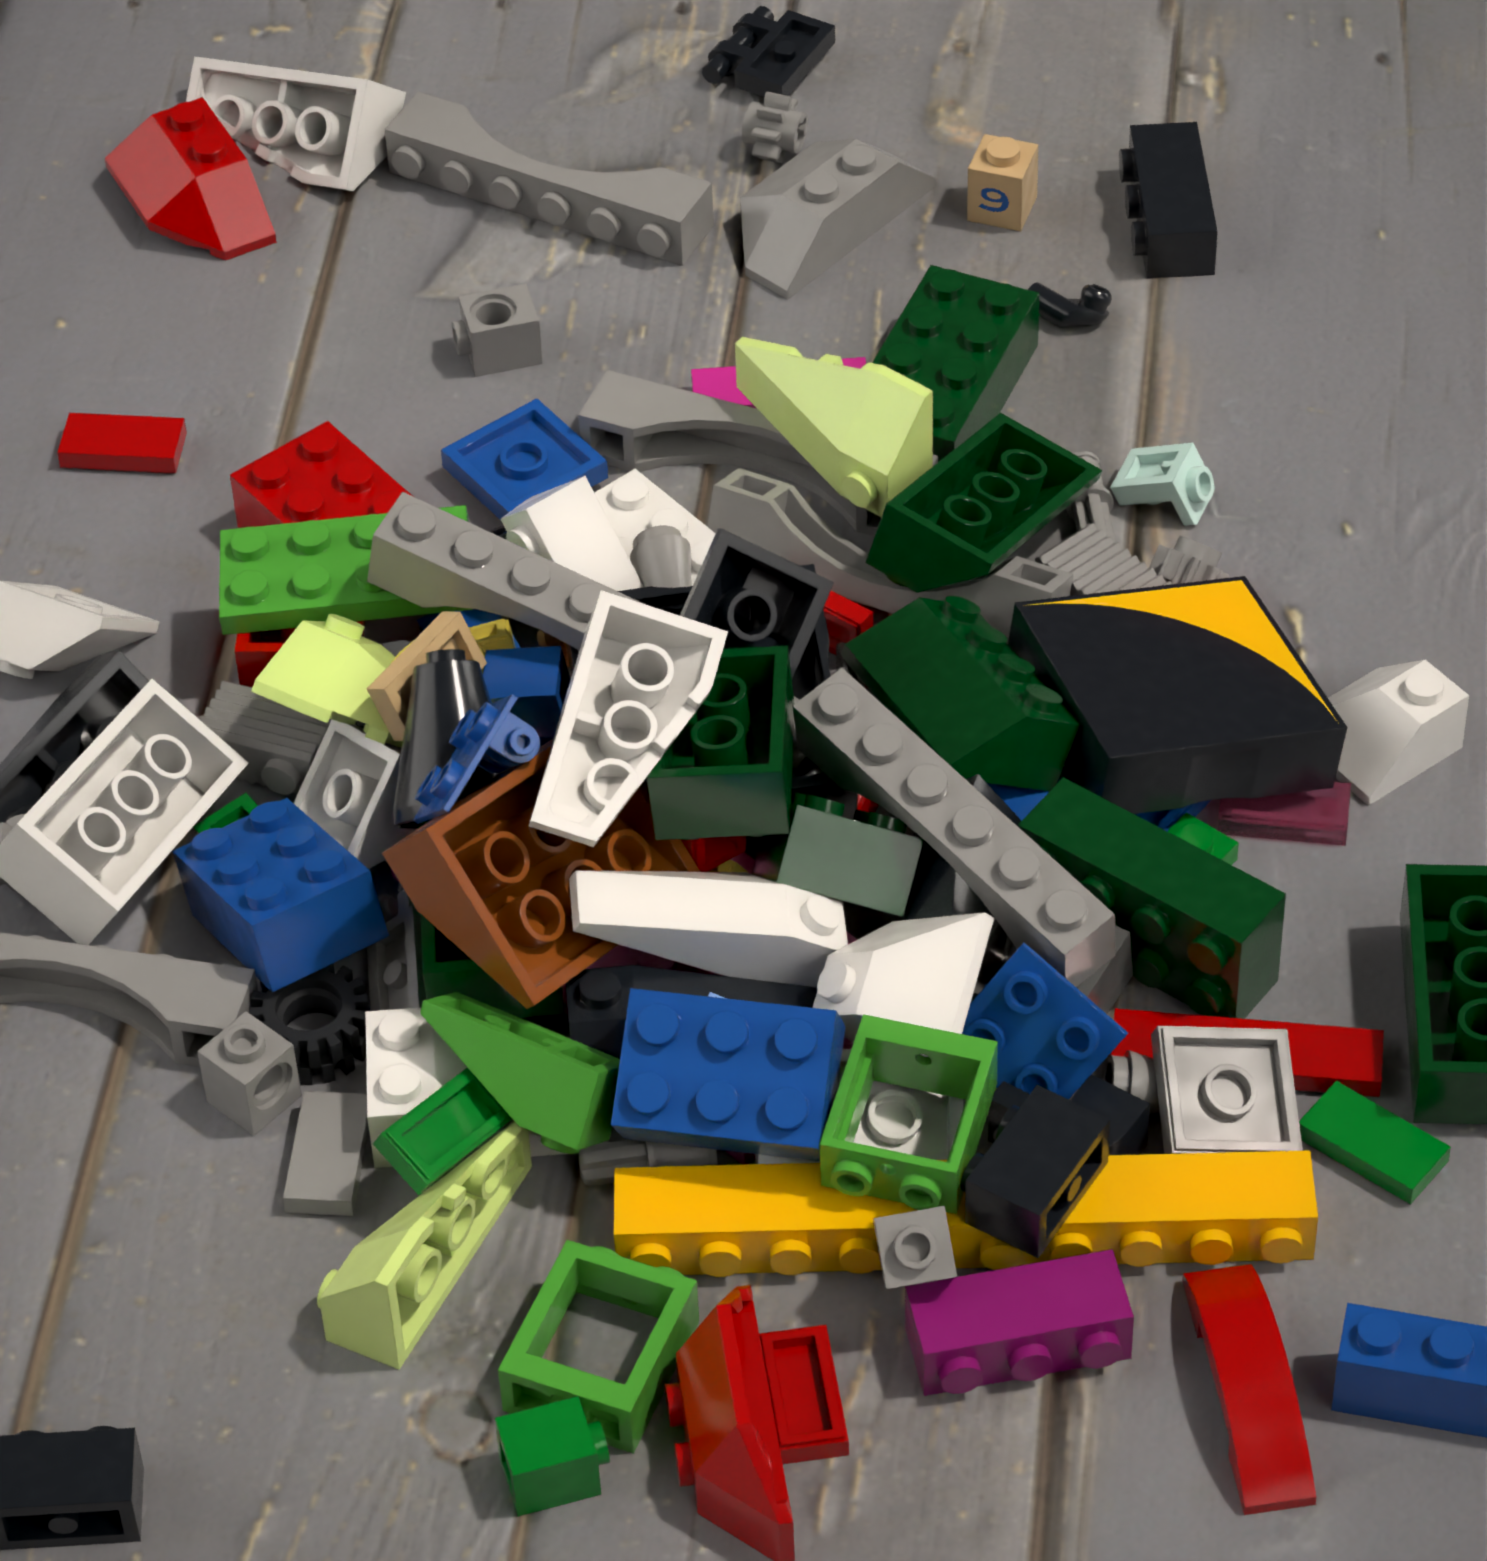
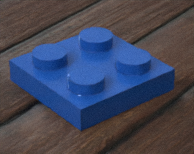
(521, 458)

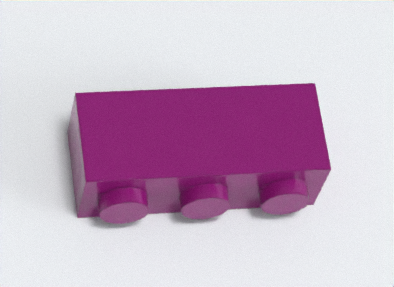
(1018, 1323)

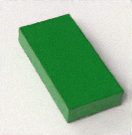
(442, 1131)
(1373, 1142)

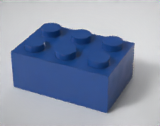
(280, 893)
(727, 1074)

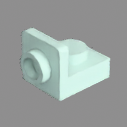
(1165, 475)

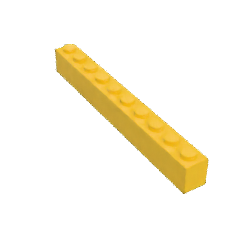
(1139, 1206)

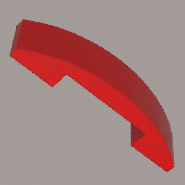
(1253, 1388)

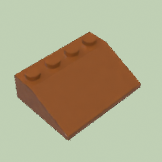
(506, 885)

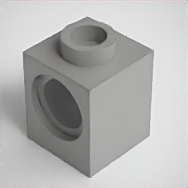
(498, 330)
(249, 1073)
(914, 1247)

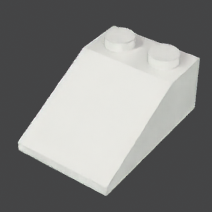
(407, 1066)

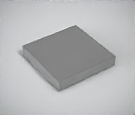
(1225, 1090)

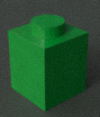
(551, 1455)

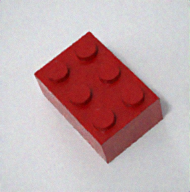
(312, 479)

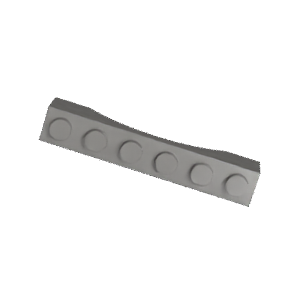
(639, 210)
(659, 425)
(782, 522)
(452, 563)
(1018, 882)
(162, 996)

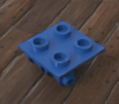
(484, 739)
(1042, 1026)

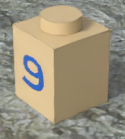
(1002, 182)

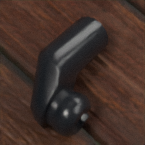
(1067, 312)

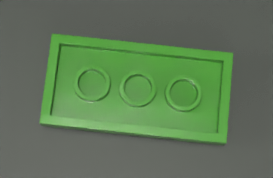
(305, 572)

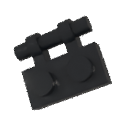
(770, 53)

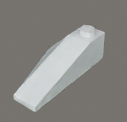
(306, 122)
(624, 707)
(712, 921)

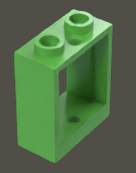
(891, 1054)
(601, 1273)

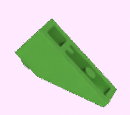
(532, 1072)

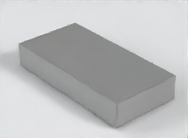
(327, 1154)

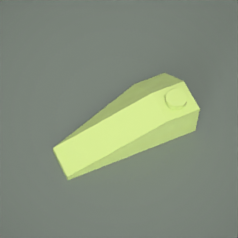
(854, 425)
(327, 673)
(413, 1260)

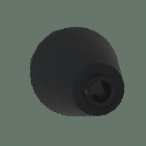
(437, 701)

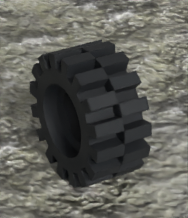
(326, 993)

